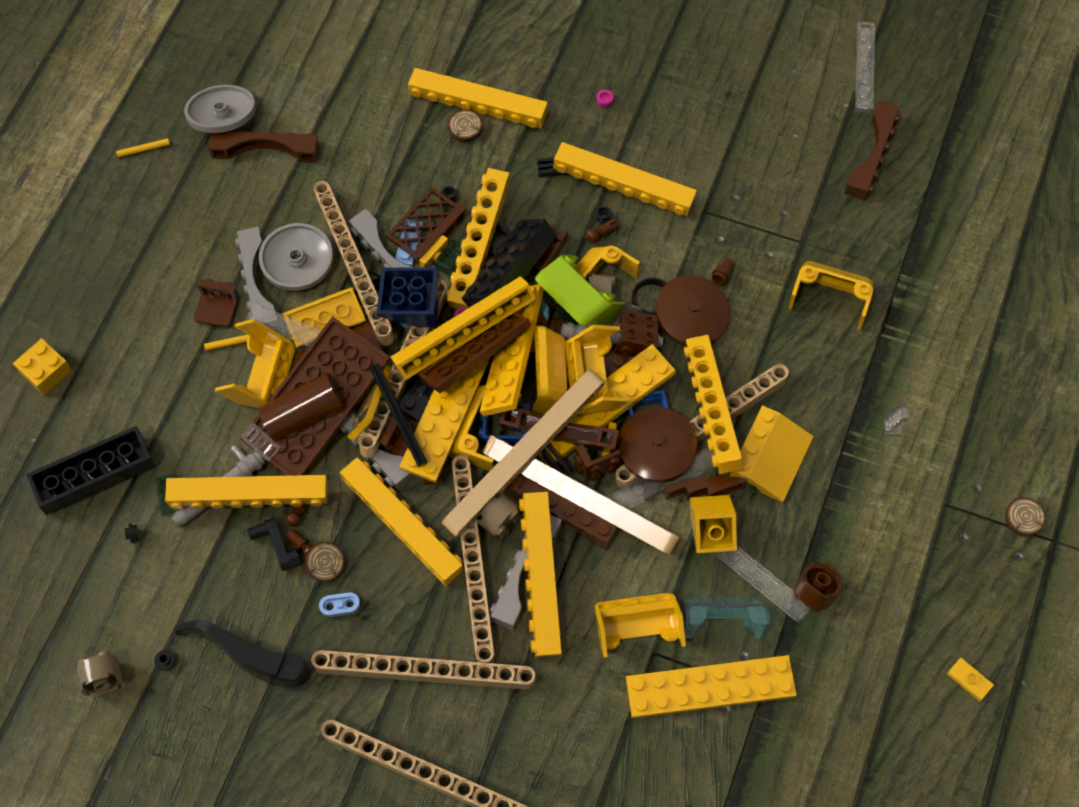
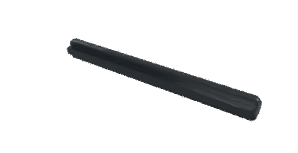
(398, 415)

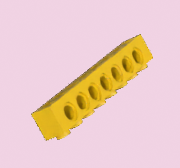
(492, 179)
(710, 390)

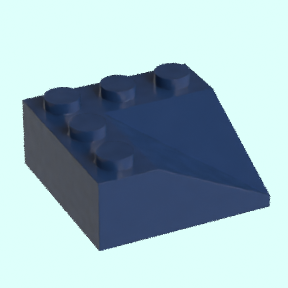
(409, 295)

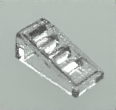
(896, 421)
(270, 450)

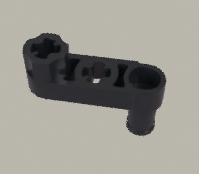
(286, 558)

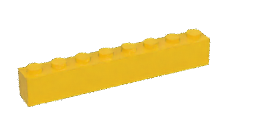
(478, 98)
(624, 179)
(463, 328)
(246, 491)
(402, 522)
(540, 574)

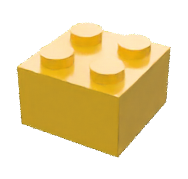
(42, 367)

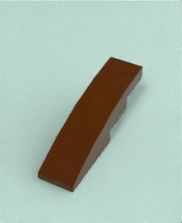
(706, 485)

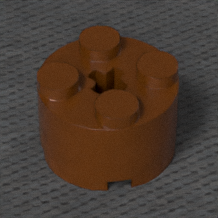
(818, 586)

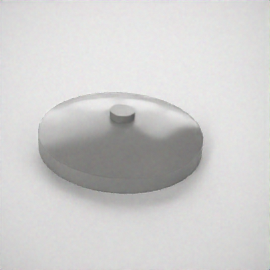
(220, 108)
(296, 256)

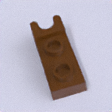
(552, 250)

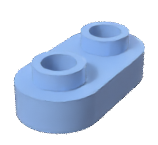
(340, 603)

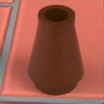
(722, 272)

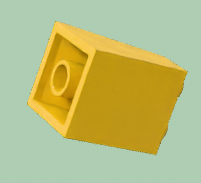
(713, 523)

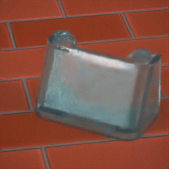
(750, 608)

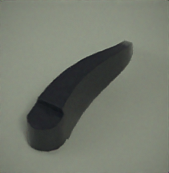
(263, 664)

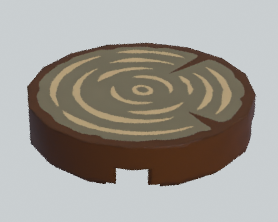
(465, 125)
(1025, 517)
(324, 561)

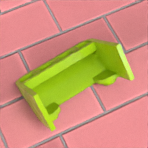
(577, 294)

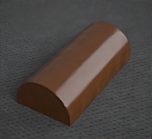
(301, 407)

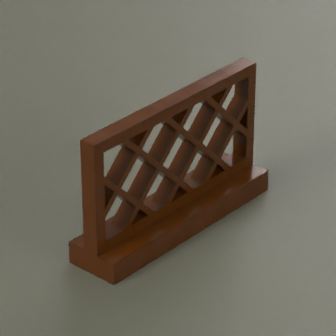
(446, 226)

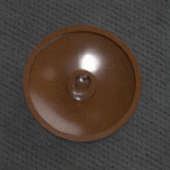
(691, 309)
(657, 444)

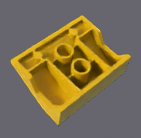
(773, 453)

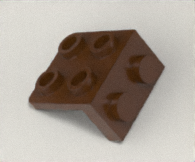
(216, 303)
(637, 332)
(392, 438)
(594, 469)

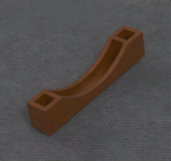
(229, 144)
(861, 177)
(591, 437)
(586, 523)

